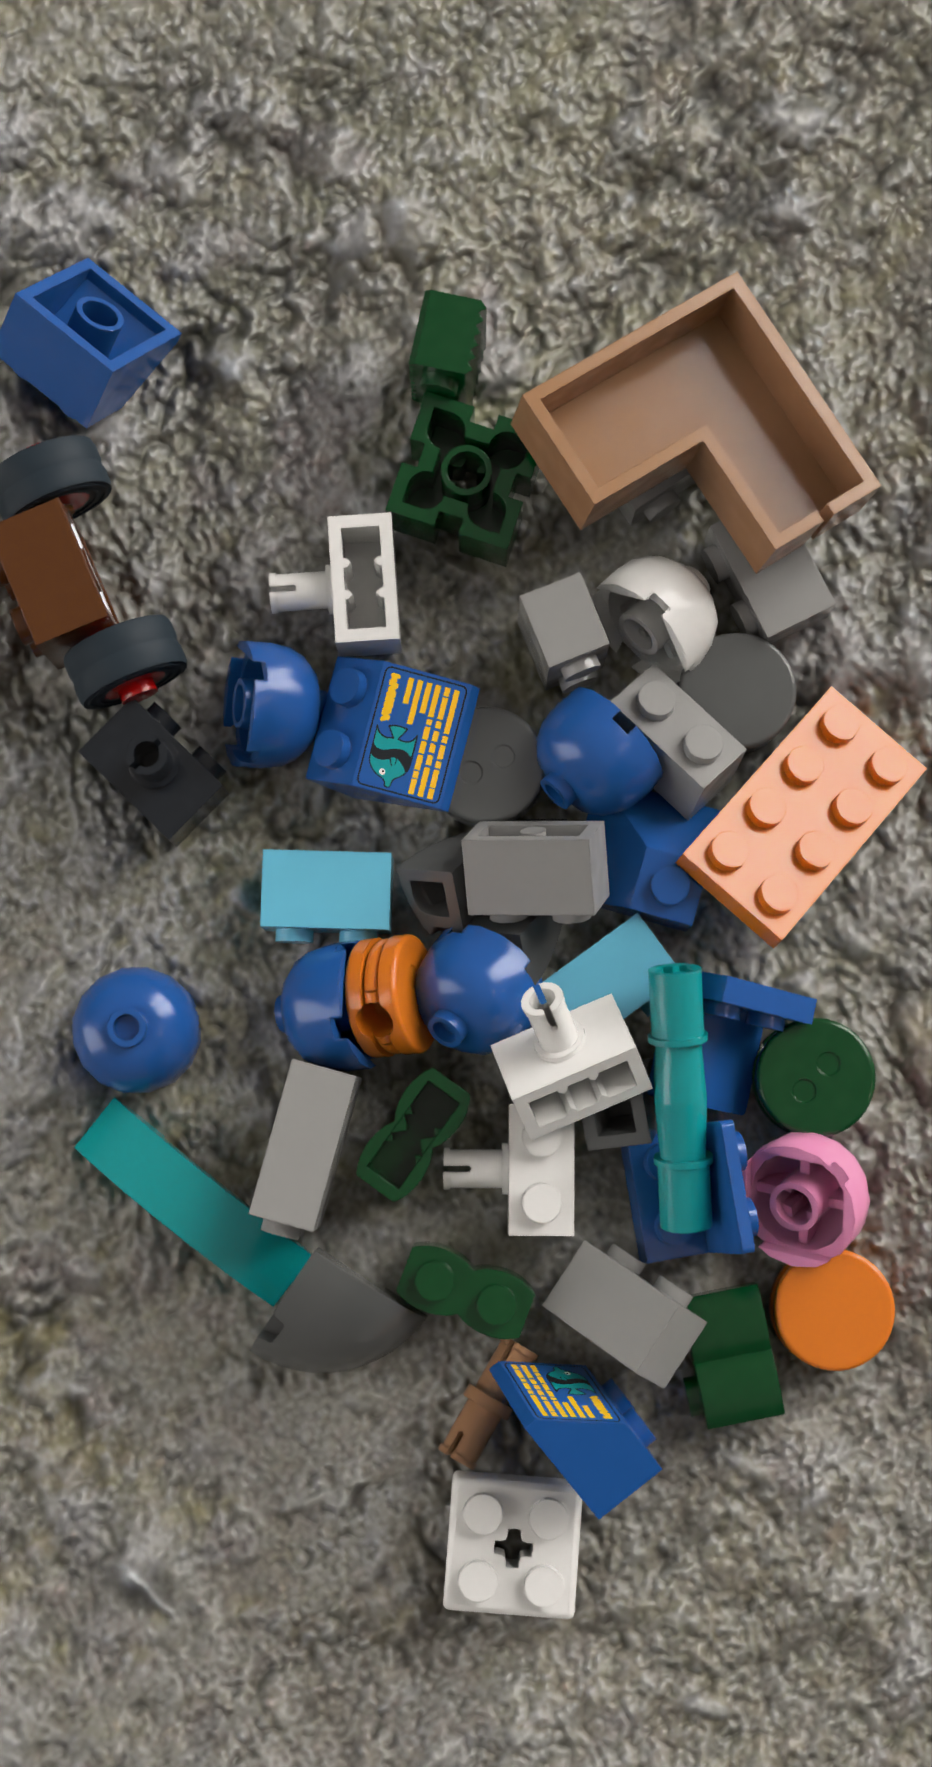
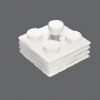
(540, 1578)

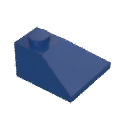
(642, 860)

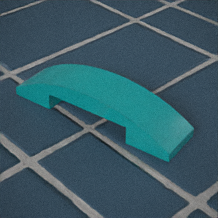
(191, 1202)

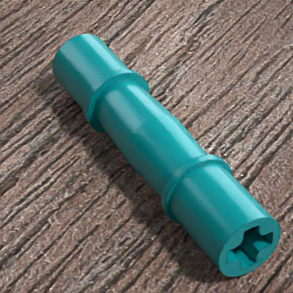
(680, 1097)

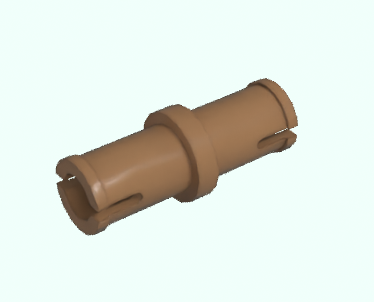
(483, 1408)

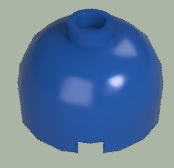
(272, 704)
(592, 758)
(473, 989)
(315, 1010)
(136, 1030)

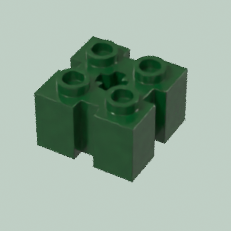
(447, 447)

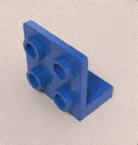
(735, 1022)
(733, 1213)

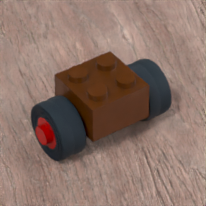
(58, 586)

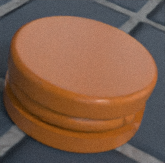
(383, 996)
(833, 1312)

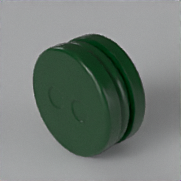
(813, 1077)

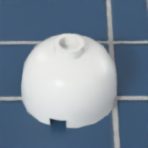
(659, 613)

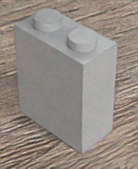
(304, 1149)

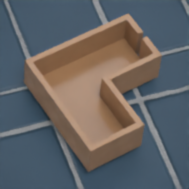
(707, 395)

